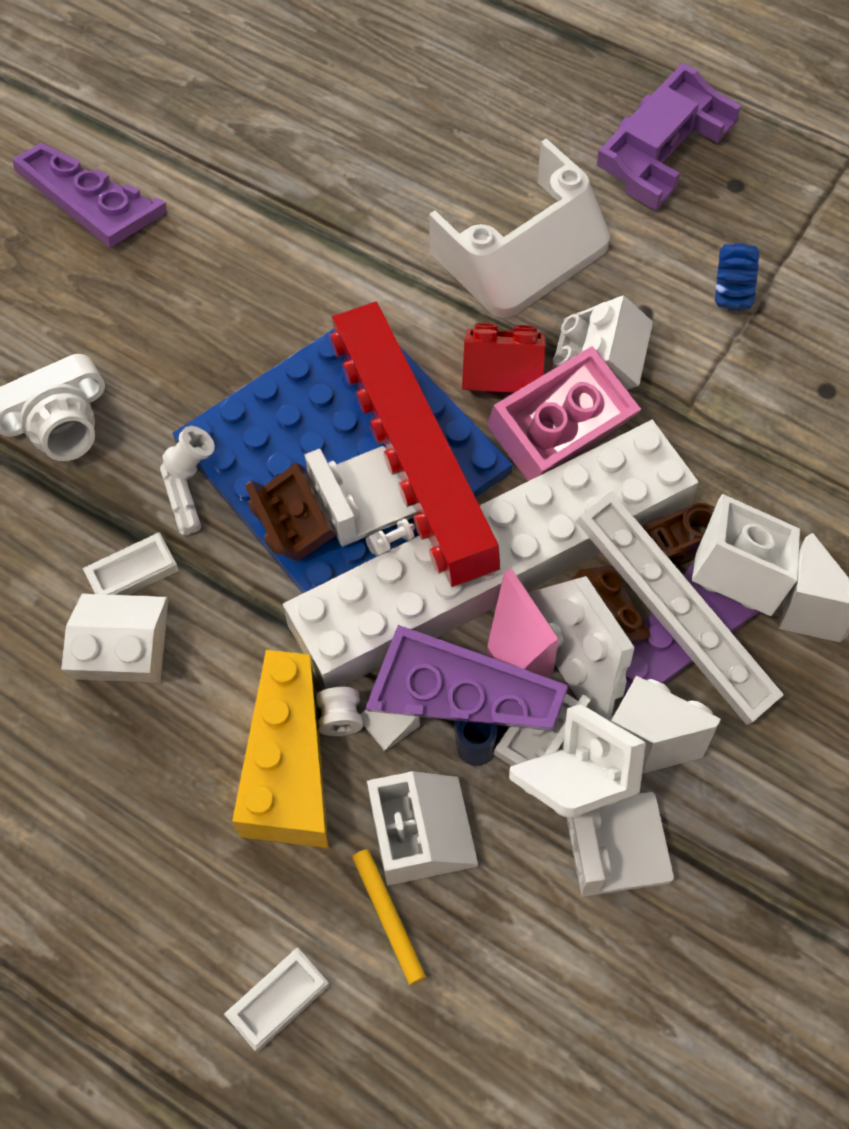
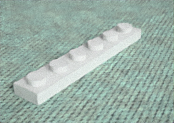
(679, 608)

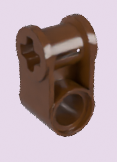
(675, 533)

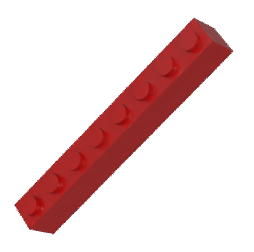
(415, 446)

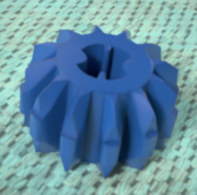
(737, 276)

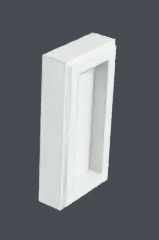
(132, 567)
(277, 1000)

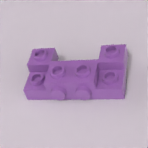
(659, 127)

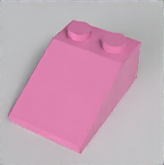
(561, 414)

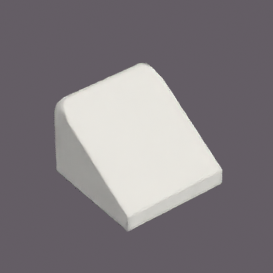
(388, 728)

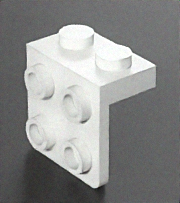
(593, 769)

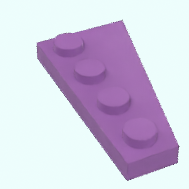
(88, 195)
(662, 656)
(457, 684)

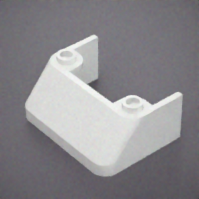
(537, 256)

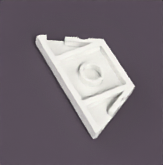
(591, 643)

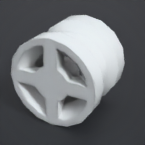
(339, 711)

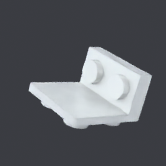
(358, 493)
(620, 846)

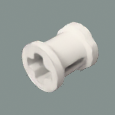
(192, 448)

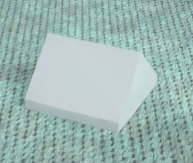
(820, 596)

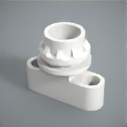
(54, 407)

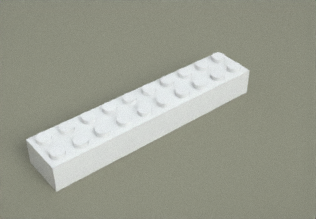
(355, 615)

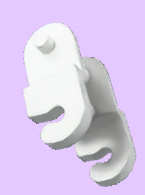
(380, 543)

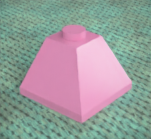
(520, 630)

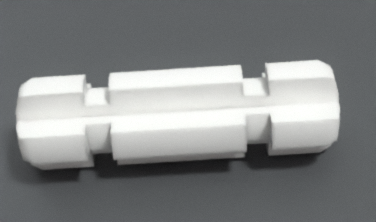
(181, 503)

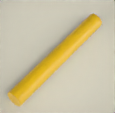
(389, 917)

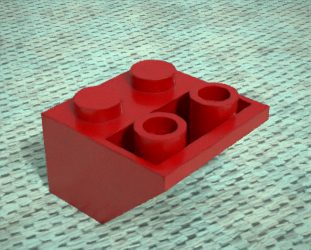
(502, 358)

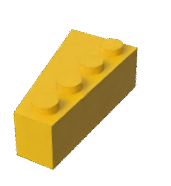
(282, 767)

